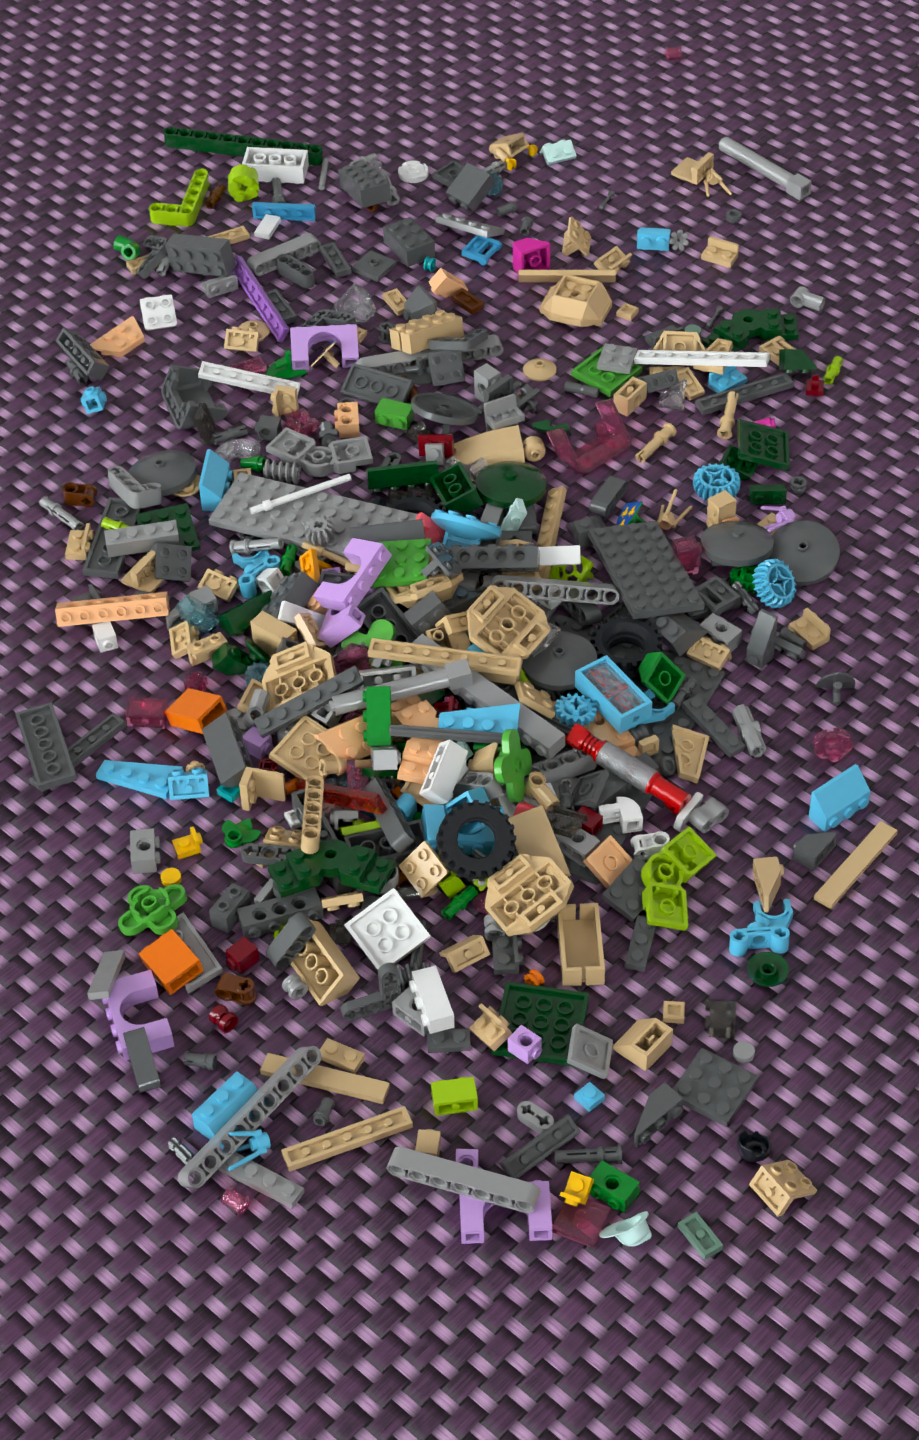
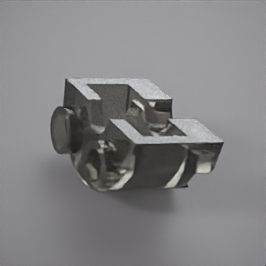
(721, 1018)

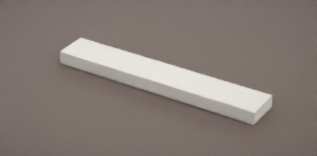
(243, 378)

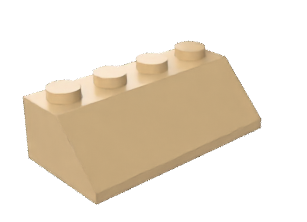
(324, 967)

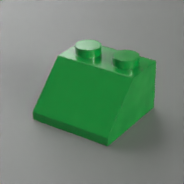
(661, 676)

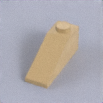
(767, 877)

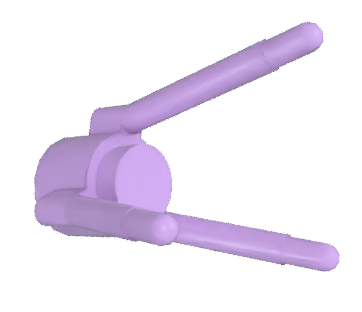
(783, 517)

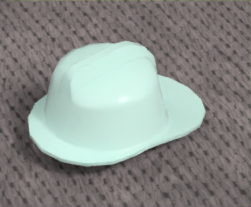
(629, 1231)

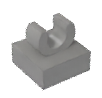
(376, 662)

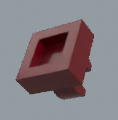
(814, 386)

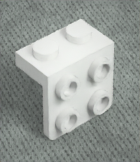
(158, 312)

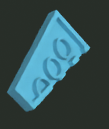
(482, 719)
(137, 776)

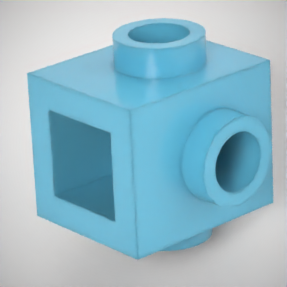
(93, 399)

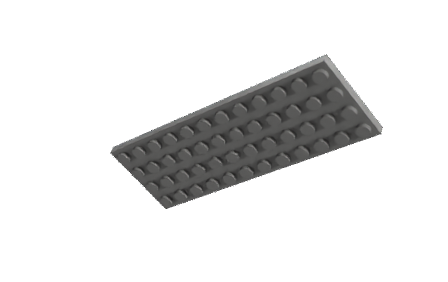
(291, 517)

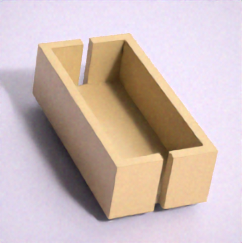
(414, 335)
(581, 945)

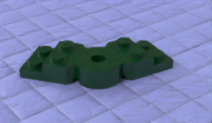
(751, 323)
(354, 865)

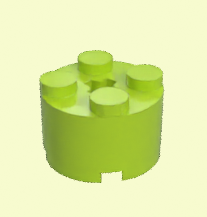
(243, 183)

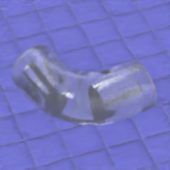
(238, 447)
(471, 469)

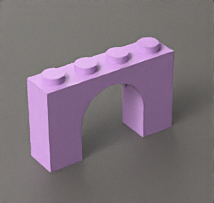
(305, 337)
(372, 558)
(340, 624)
(127, 993)
(473, 1212)

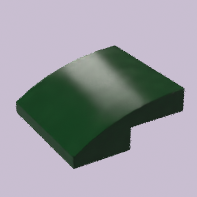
(544, 426)
(743, 467)

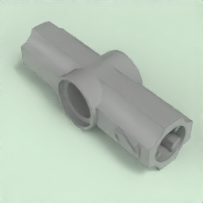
(749, 730)

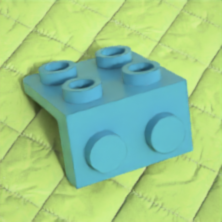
(653, 239)

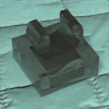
(417, 429)
(339, 933)

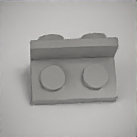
(502, 413)

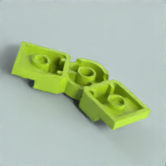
(663, 875)

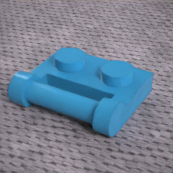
(478, 245)

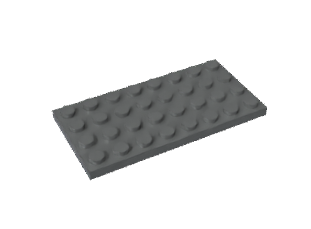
(645, 570)

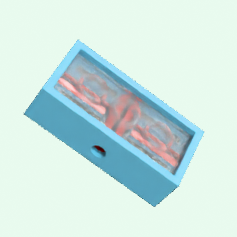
(613, 694)

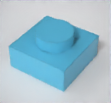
(589, 1096)

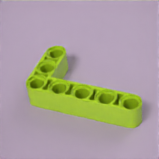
(188, 211)

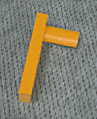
(312, 565)

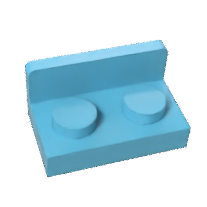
(728, 380)
(188, 784)

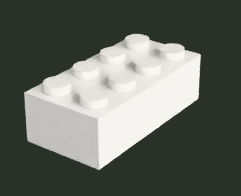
(285, 164)

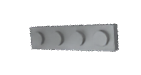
(263, 1181)

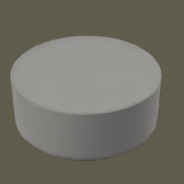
(743, 1052)

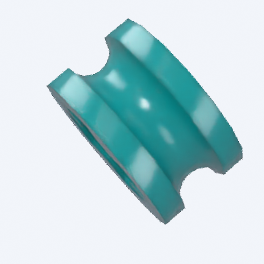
(429, 264)

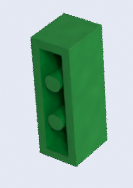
(377, 715)

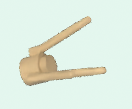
(713, 178)
(666, 519)

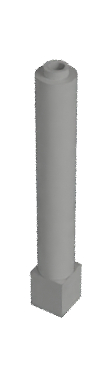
(795, 185)
(454, 675)

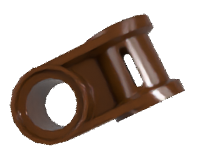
(77, 494)
(234, 987)

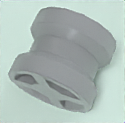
(295, 987)

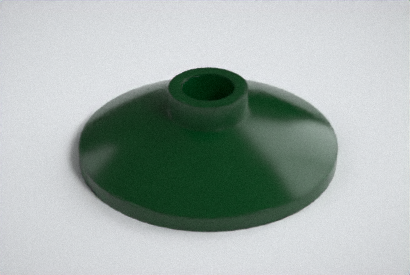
(256, 652)
(765, 963)

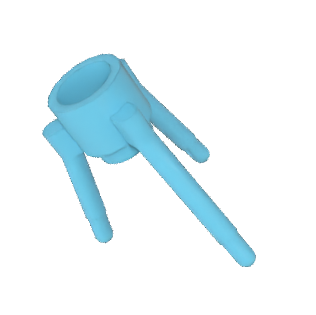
(259, 1142)

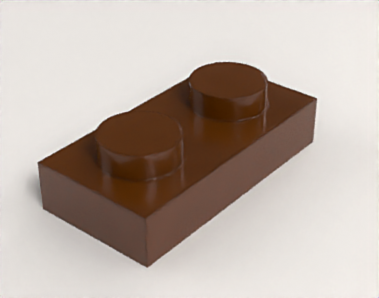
(467, 301)

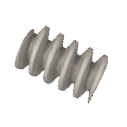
(281, 472)

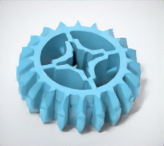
(715, 479)
(772, 572)

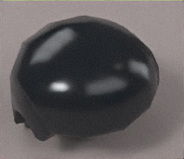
(753, 1146)

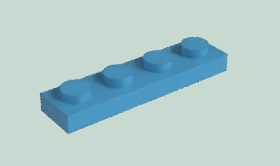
(286, 211)

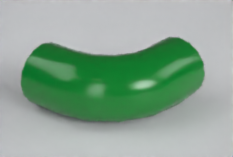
(128, 247)

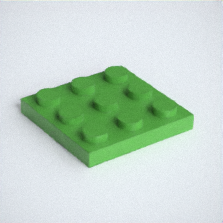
(606, 381)
(405, 564)

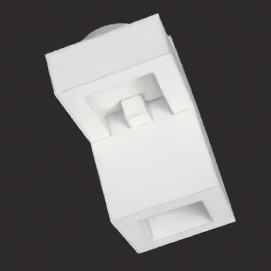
(623, 811)

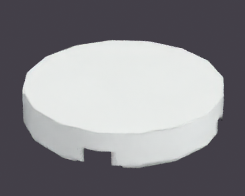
(413, 172)

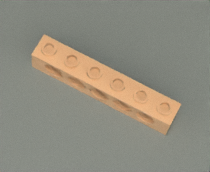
(112, 609)

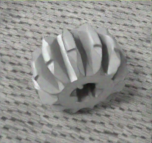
(319, 530)

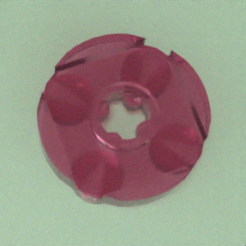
(839, 741)

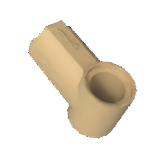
(536, 788)

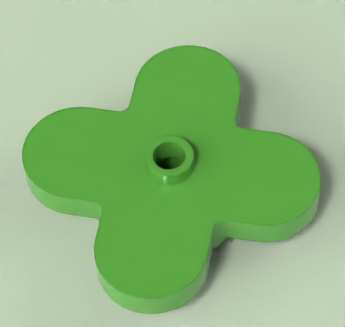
(379, 629)
(512, 765)
(152, 909)

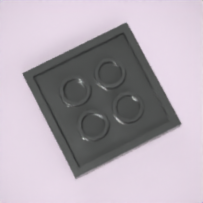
(715, 1086)

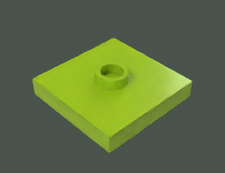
(358, 826)

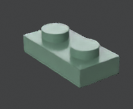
(700, 1236)

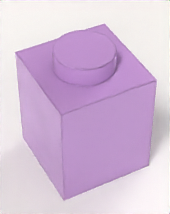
(256, 745)

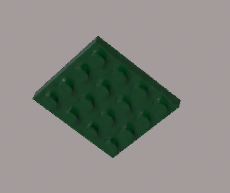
(547, 1014)

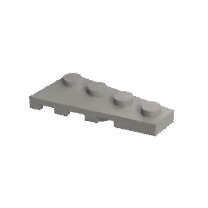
(469, 226)
(196, 944)

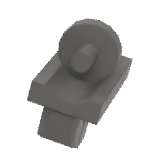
(529, 395)
(327, 433)

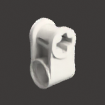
(650, 844)

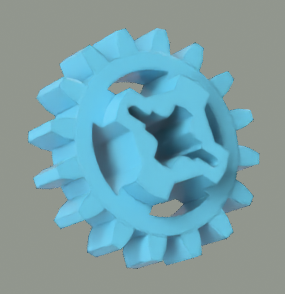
(575, 710)

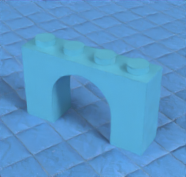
(433, 816)

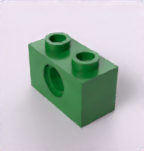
(608, 1176)

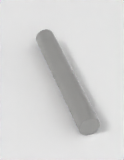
(323, 174)

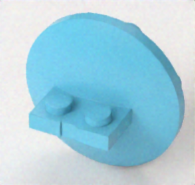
(464, 530)

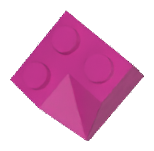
(531, 255)

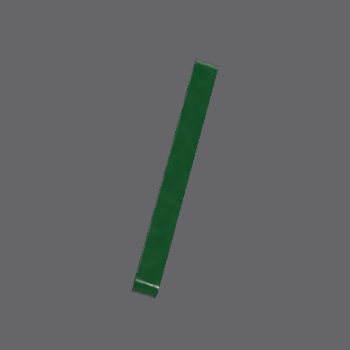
(232, 144)

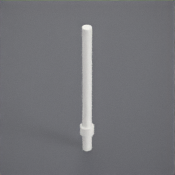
(268, 505)

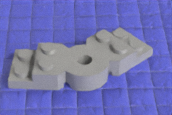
(319, 460)

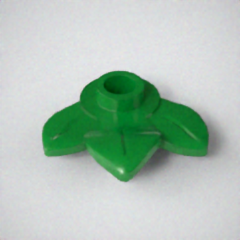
(239, 833)

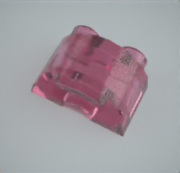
(301, 422)

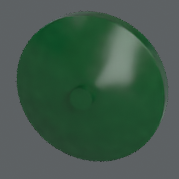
(507, 480)

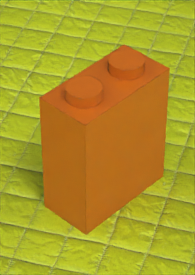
(195, 710)
(171, 961)

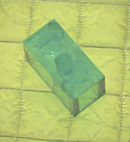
(197, 613)

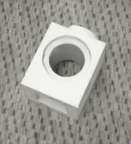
(269, 579)
(105, 636)

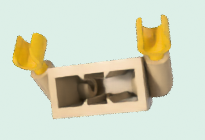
(509, 146)

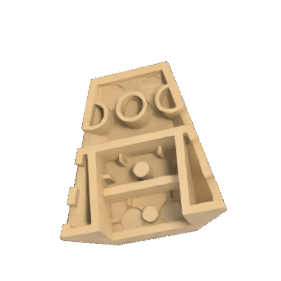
(493, 446)

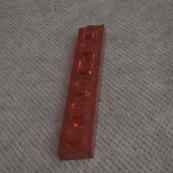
(349, 797)

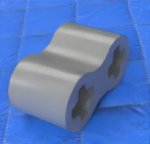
(708, 815)

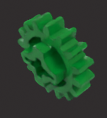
(744, 575)

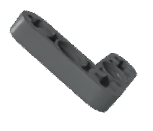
(157, 247)
(330, 317)
(467, 342)
(254, 857)
(381, 1000)

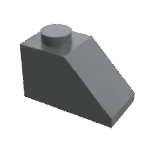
(814, 848)

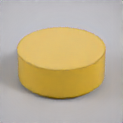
(170, 876)

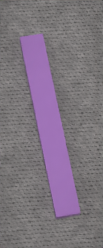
(260, 299)

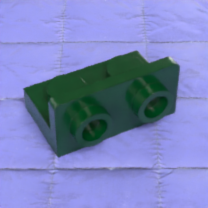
(767, 494)

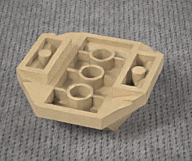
(577, 302)
(441, 584)
(509, 608)
(296, 672)
(527, 894)

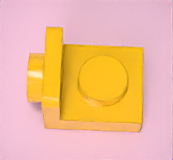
(188, 845)
(577, 1189)

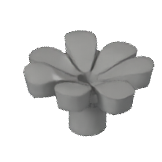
(678, 240)

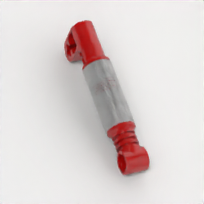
(628, 767)

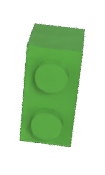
(394, 414)

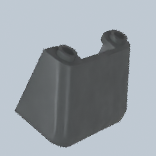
(184, 392)

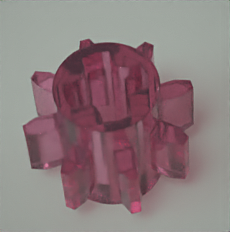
(195, 681)

